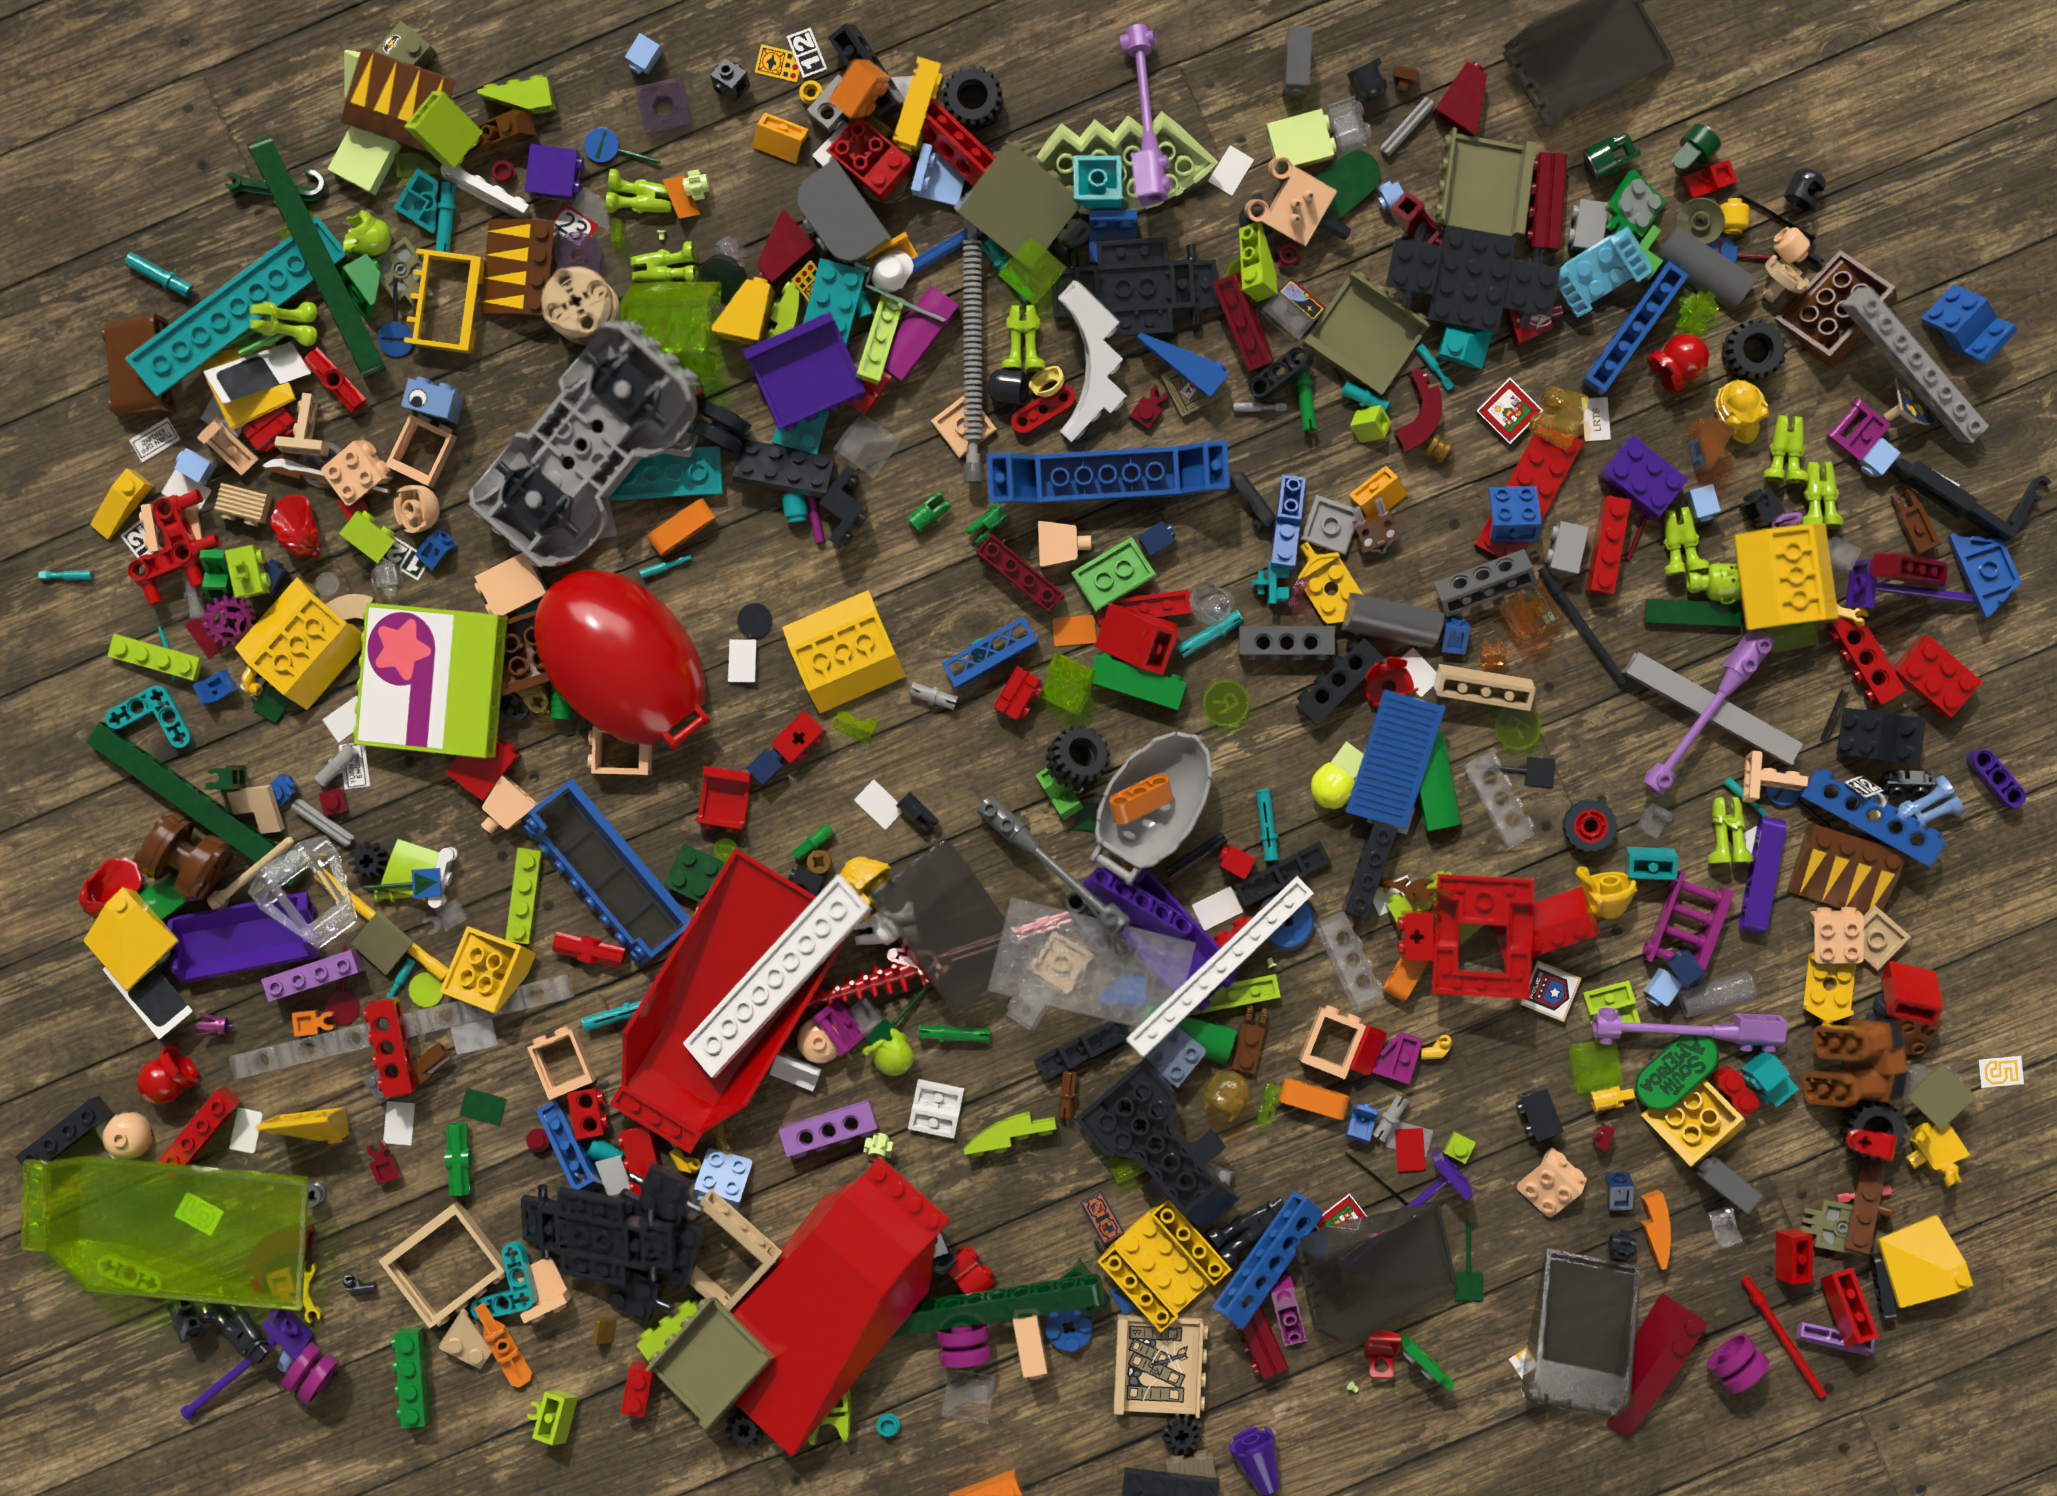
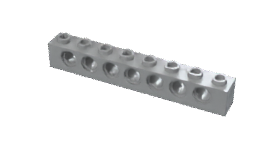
(1914, 365)

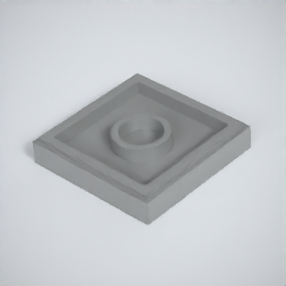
(1329, 525)

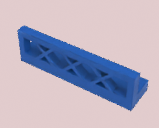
(994, 661)

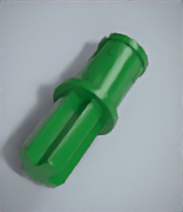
(813, 842)

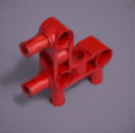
(170, 559)

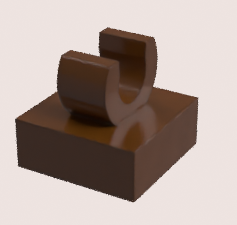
(1405, 74)

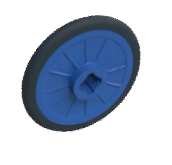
(1297, 933)

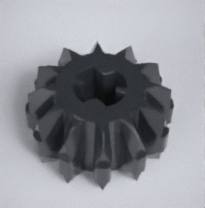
(369, 870)
(1190, 1434)
(743, 1436)

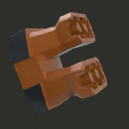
(1871, 1058)

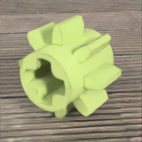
(696, 185)
(878, 1146)

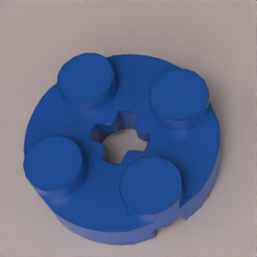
(1072, 1339)

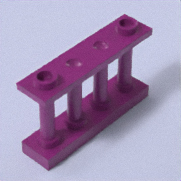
(1712, 921)

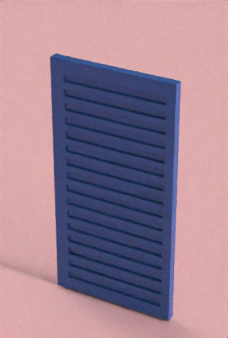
(1395, 759)

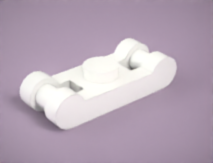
(444, 862)

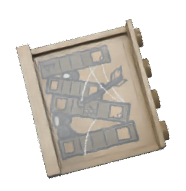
(1158, 1368)

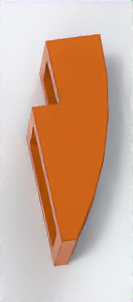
(1657, 1227)

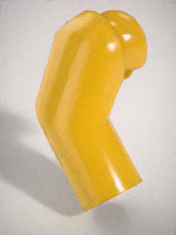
(249, 682)
(1438, 1050)
(683, 1163)

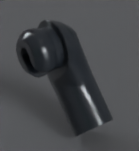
(357, 1287)

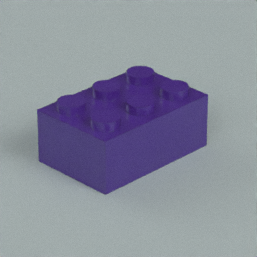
(1642, 477)

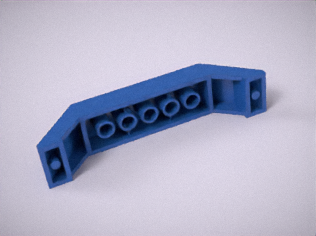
(1108, 474)

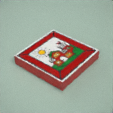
(1508, 411)
(1342, 1210)

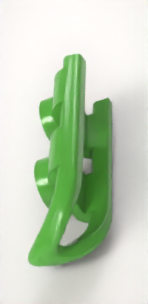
(248, 347)

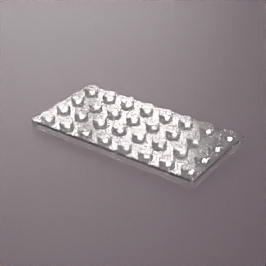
(1083, 968)

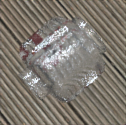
(731, 247)
(387, 578)

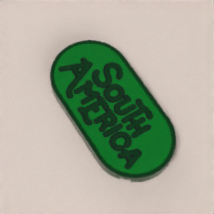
(1676, 1071)

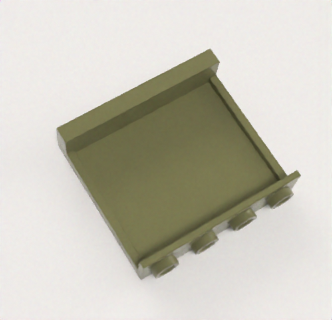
(1484, 184)
(1019, 200)
(1366, 333)
(710, 1361)

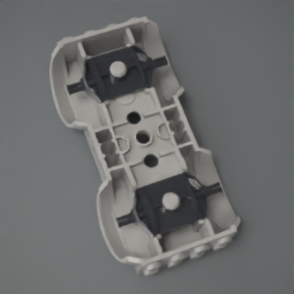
(644, 410)

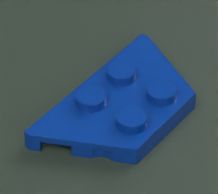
(1986, 570)

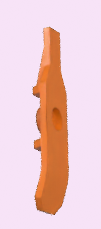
(509, 1358)

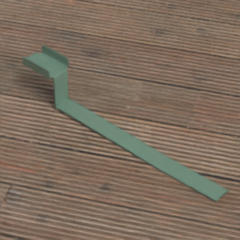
(868, 267)

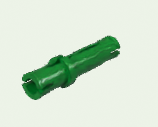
(1303, 385)
(953, 1033)

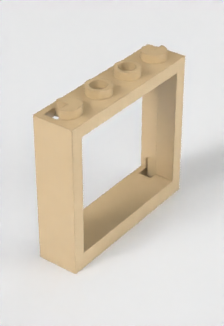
(743, 1232)
(409, 1289)

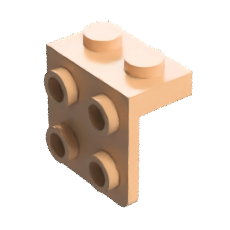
(356, 471)
(154, 538)
(1838, 935)
(1552, 1183)
(550, 1290)

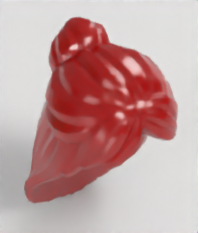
(296, 526)
(106, 882)

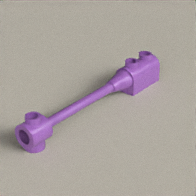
(1149, 164)
(1739, 668)
(1745, 1030)

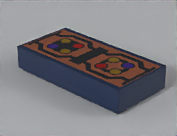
(1102, 1217)

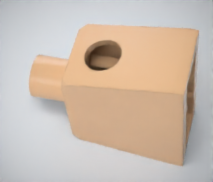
(1060, 543)
(506, 805)

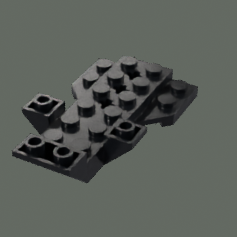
(1177, 1167)

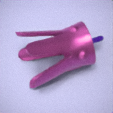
(218, 1025)

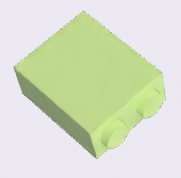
(1301, 139)
(364, 159)

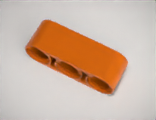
(681, 527)
(1141, 798)
(1314, 1098)

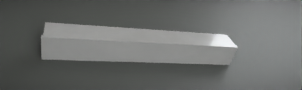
(1725, 717)

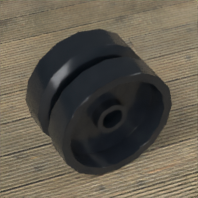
(721, 428)

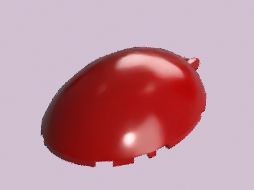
(620, 658)

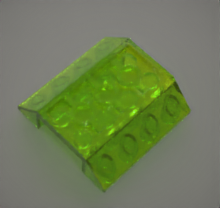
(677, 318)

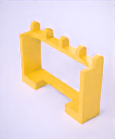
(476, 277)

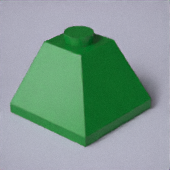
(362, 281)

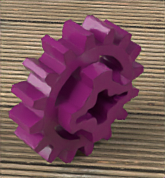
(221, 625)

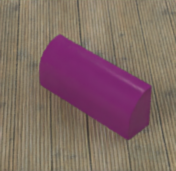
(918, 333)

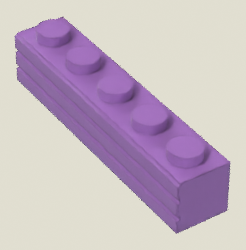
(1830, 1338)

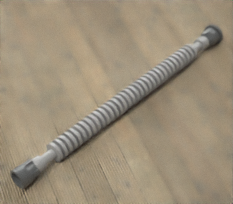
(972, 316)

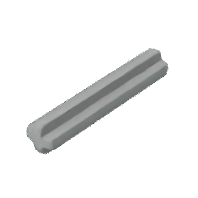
(1407, 126)
(322, 822)

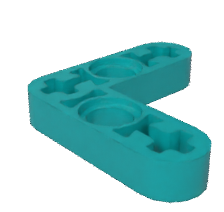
(151, 706)
(517, 1288)

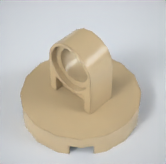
(1785, 276)

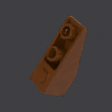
(504, 130)

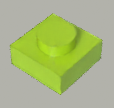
(1459, 1147)

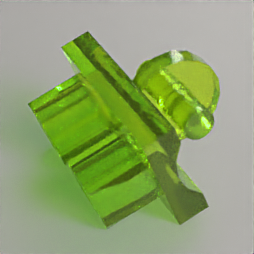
(1693, 309)

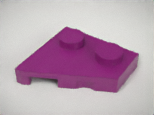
(1399, 1058)

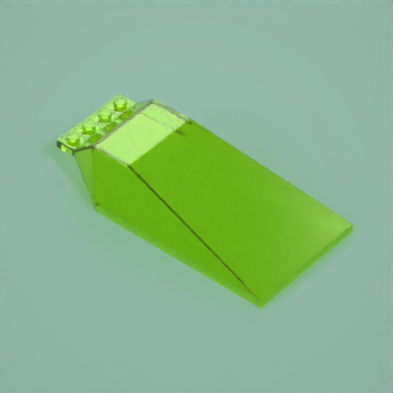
(170, 1229)

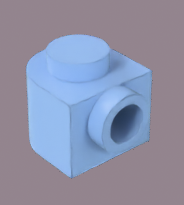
(1389, 195)

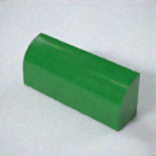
(1437, 789)
(163, 898)
(1212, 1036)

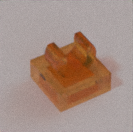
(1492, 654)

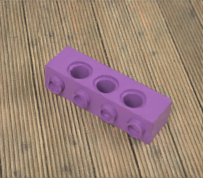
(313, 974)
(861, 1111)

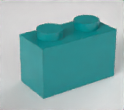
(1651, 863)

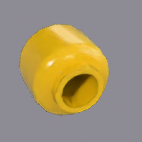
(1736, 216)

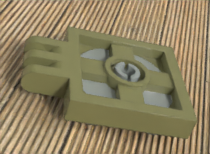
(400, 262)
(1829, 1225)

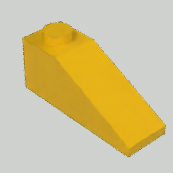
(120, 502)

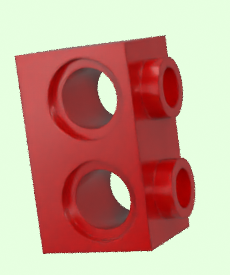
(581, 1112)

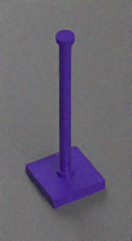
(1863, 588)
(1449, 1175)
(284, 1330)

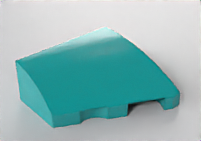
(420, 200)

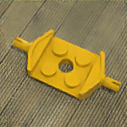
(1320, 571)
(1832, 1003)

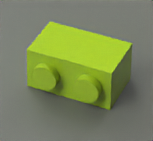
(368, 536)

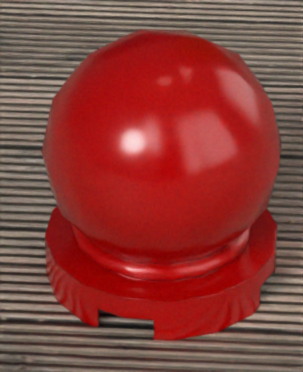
(1682, 359)
(165, 1077)

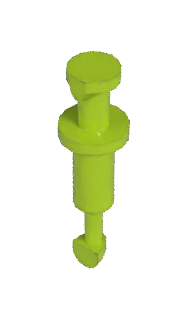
(386, 895)

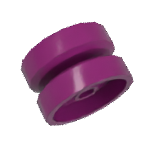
(964, 1346)
(1738, 1363)
(309, 1373)

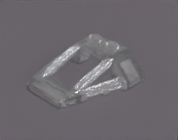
(315, 854)

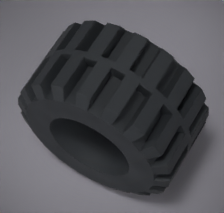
(973, 78)
(1767, 336)
(1066, 769)
(1866, 1109)

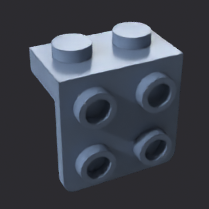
(1175, 1056)

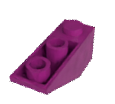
(1287, 1310)

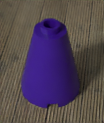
(1257, 1458)

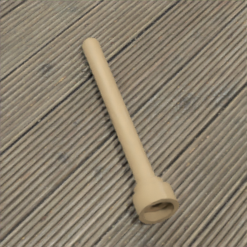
(220, 898)

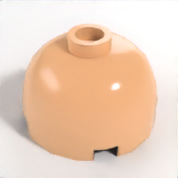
(416, 508)
(815, 1043)
(127, 1136)

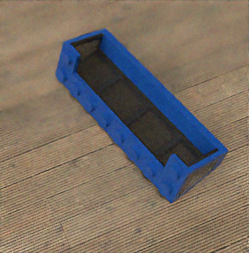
(606, 872)

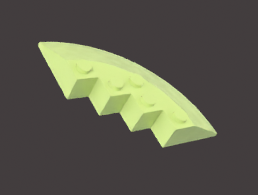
(1186, 156)

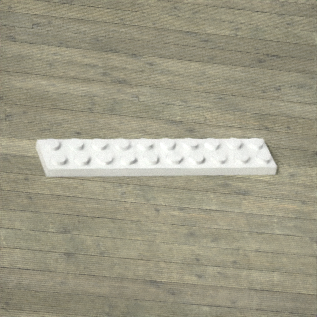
(777, 976)

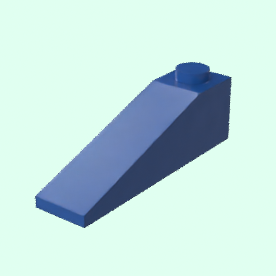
(1195, 369)
(570, 1152)

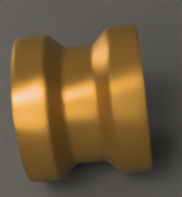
(1438, 448)
(822, 859)

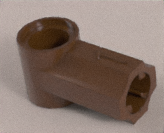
(430, 1062)

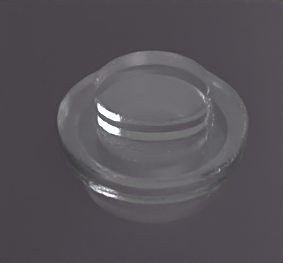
(327, 584)

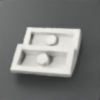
(936, 1108)

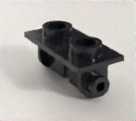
(1919, 782)

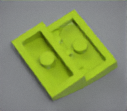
(403, 860)
(1615, 996)

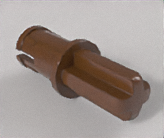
(1067, 1094)

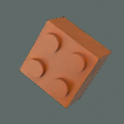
(860, 89)

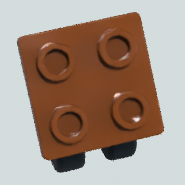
(1915, 1035)

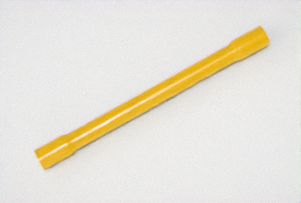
(430, 963)

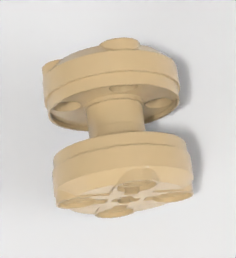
(579, 304)

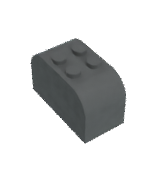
(839, 216)

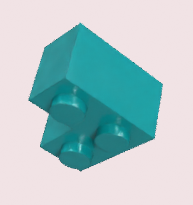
(1769, 1078)

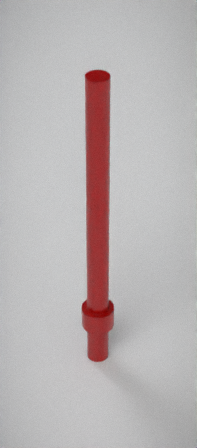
(1758, 1298)

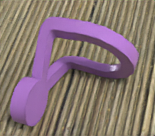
(1799, 517)

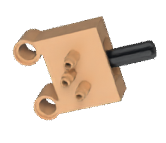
(1298, 206)

